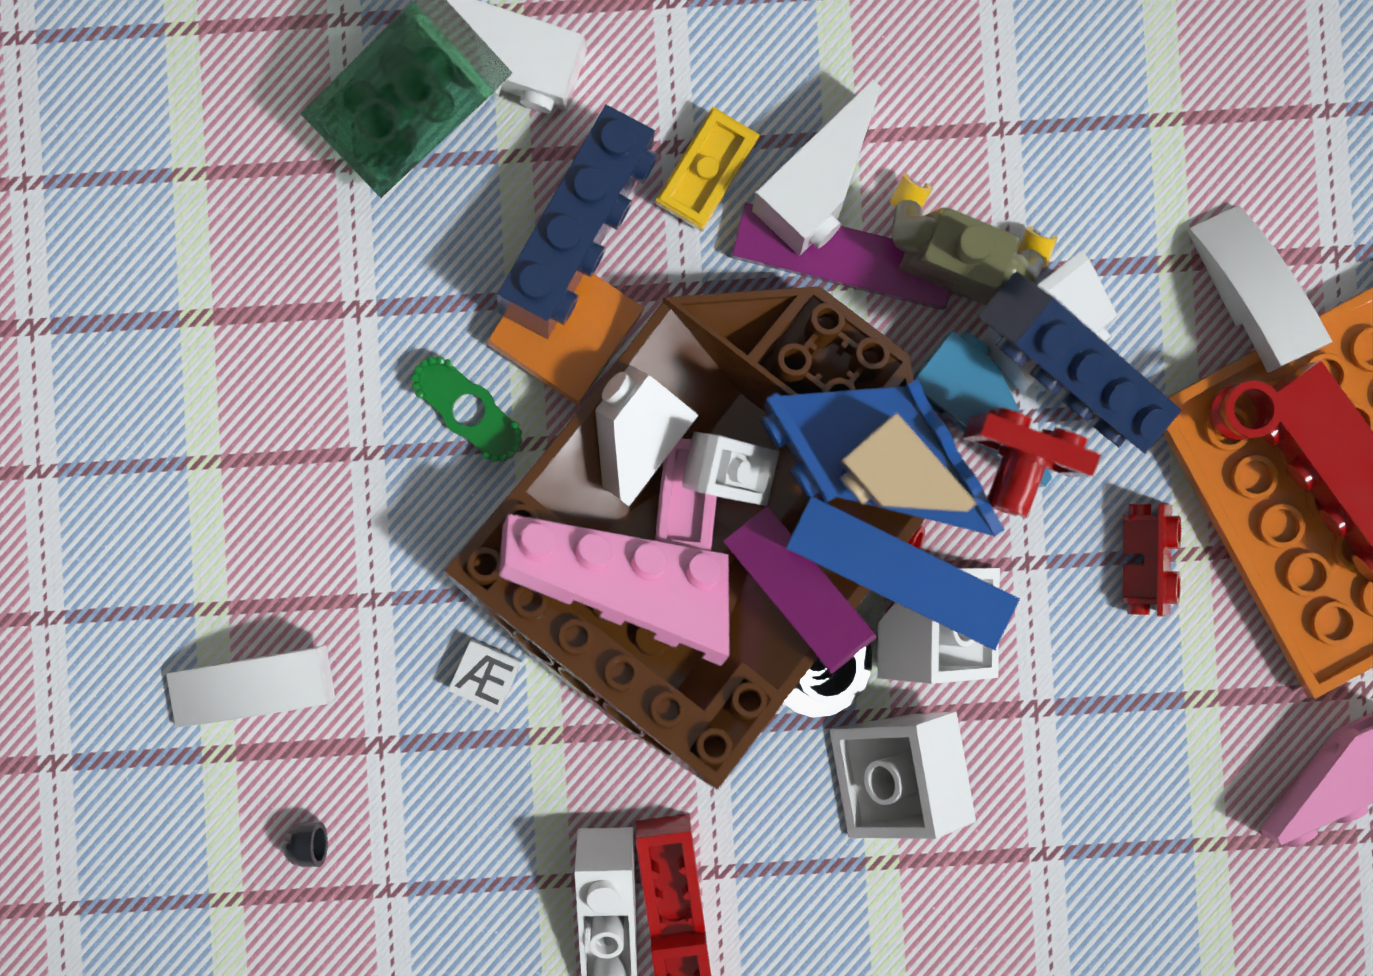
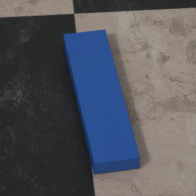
(902, 573)

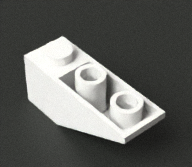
(606, 901)

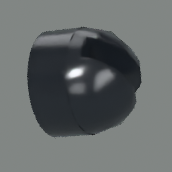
(307, 844)

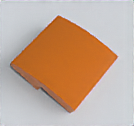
(574, 351)

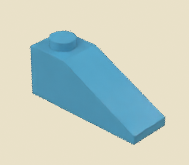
(965, 383)

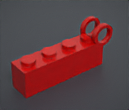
(1323, 441)

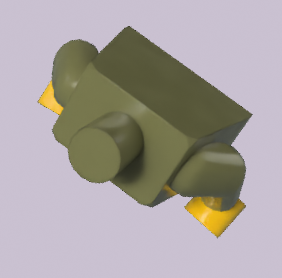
(959, 249)

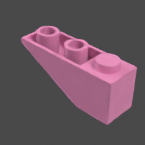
(1330, 788)

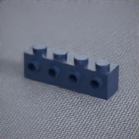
(576, 222)
(1078, 360)

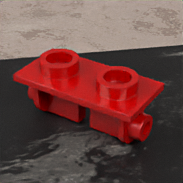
(1154, 580)

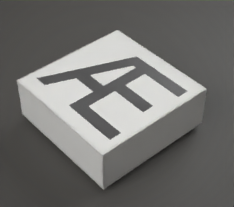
(485, 675)

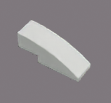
(1258, 288)
(251, 687)

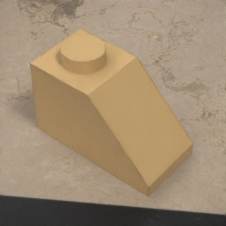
(901, 472)

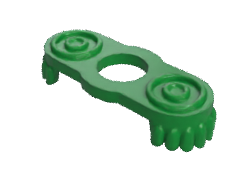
(443, 385)

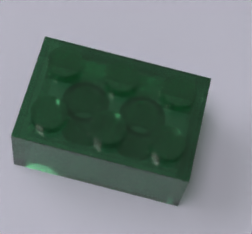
(406, 92)

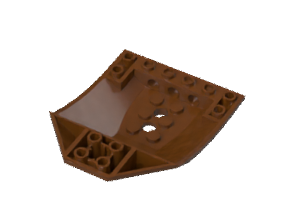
(723, 363)

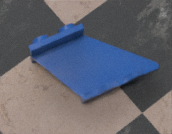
(831, 424)

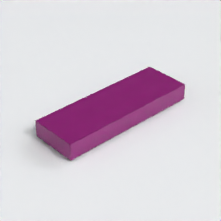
(800, 591)

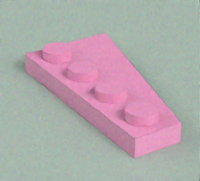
(627, 578)

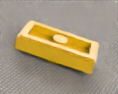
(707, 169)

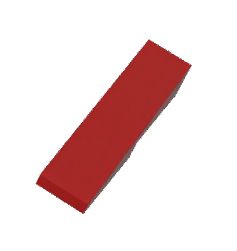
(672, 896)

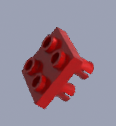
(1026, 455)

